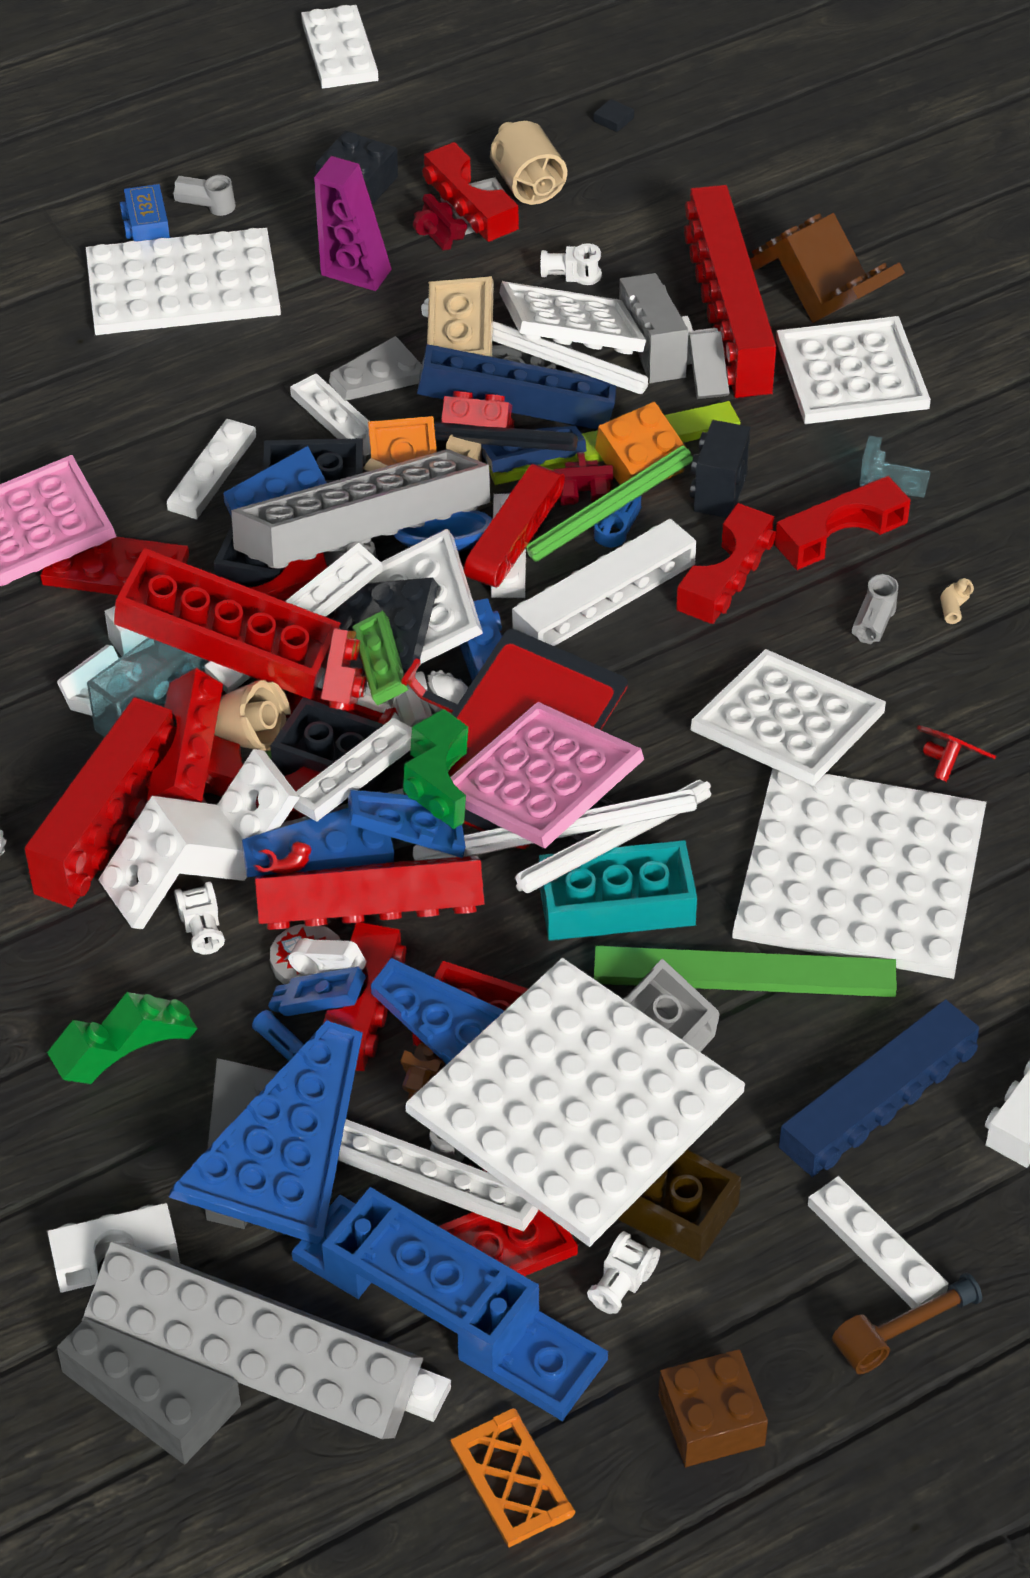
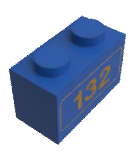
(144, 213)

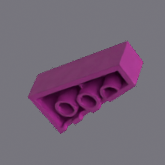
(347, 227)

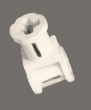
(573, 264)
(200, 916)
(623, 1271)

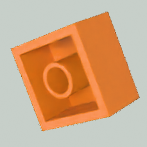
(636, 441)

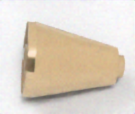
(252, 715)

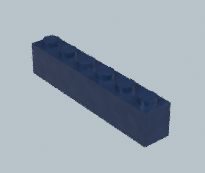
(528, 387)
(879, 1088)

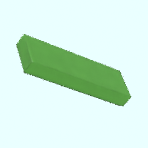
(380, 658)

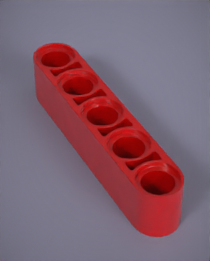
(514, 525)

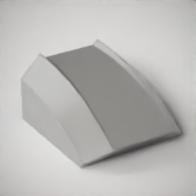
(675, 1005)

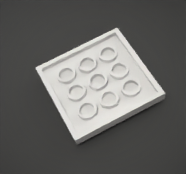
(572, 317)
(852, 370)
(453, 613)
(788, 716)

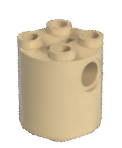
(528, 162)

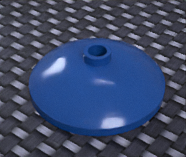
(464, 527)

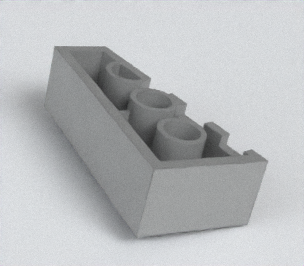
(657, 318)

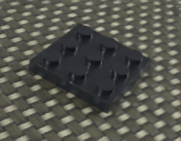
(406, 605)

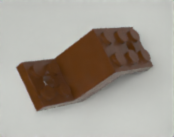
(822, 265)

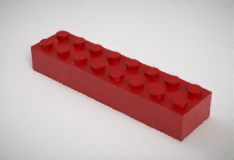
(730, 290)

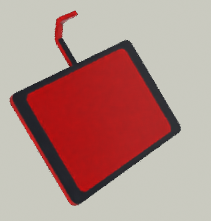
(514, 680)

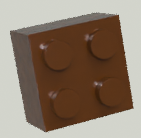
(712, 1408)

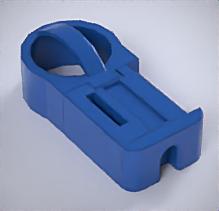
(621, 519)

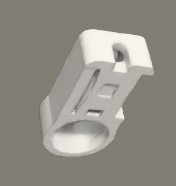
(322, 956)

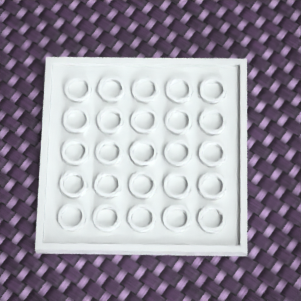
(861, 871)
(575, 1100)

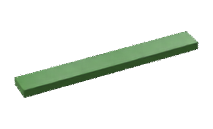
(752, 971)

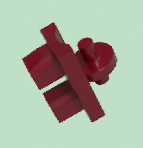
(438, 222)
(585, 477)

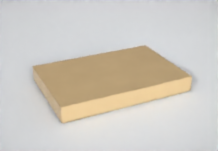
(461, 314)

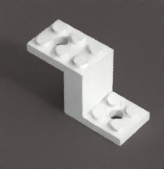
(195, 838)

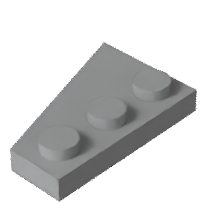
(377, 371)

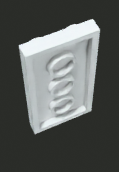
(339, 46)

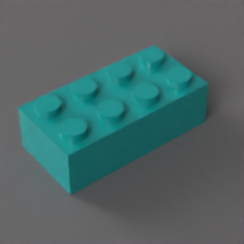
(622, 893)

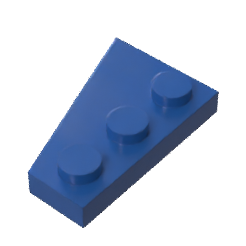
(283, 478)
(405, 820)

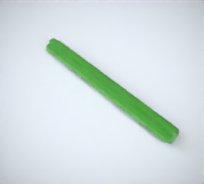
(609, 503)

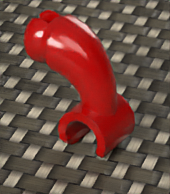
(291, 863)

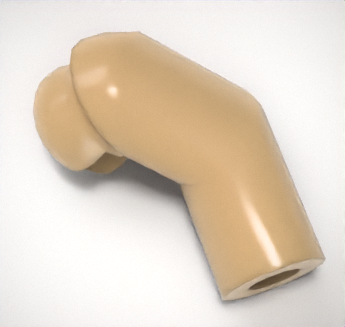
(953, 598)

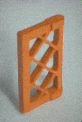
(495, 1505)

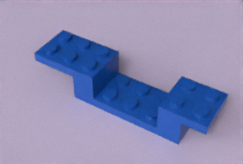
(460, 1288)

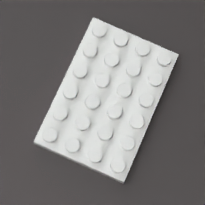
(182, 281)

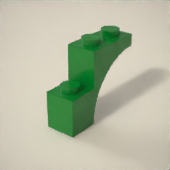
(436, 747)
(136, 1021)

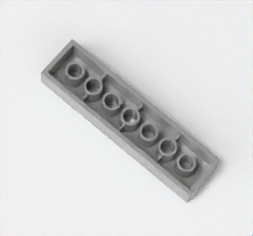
(360, 508)
(254, 1340)

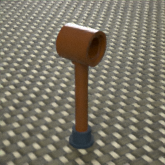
(865, 1343)

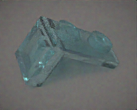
(910, 480)

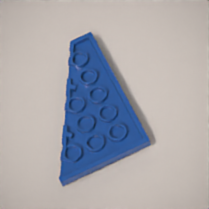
(285, 1147)

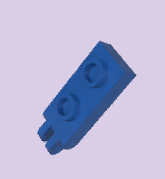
(318, 992)

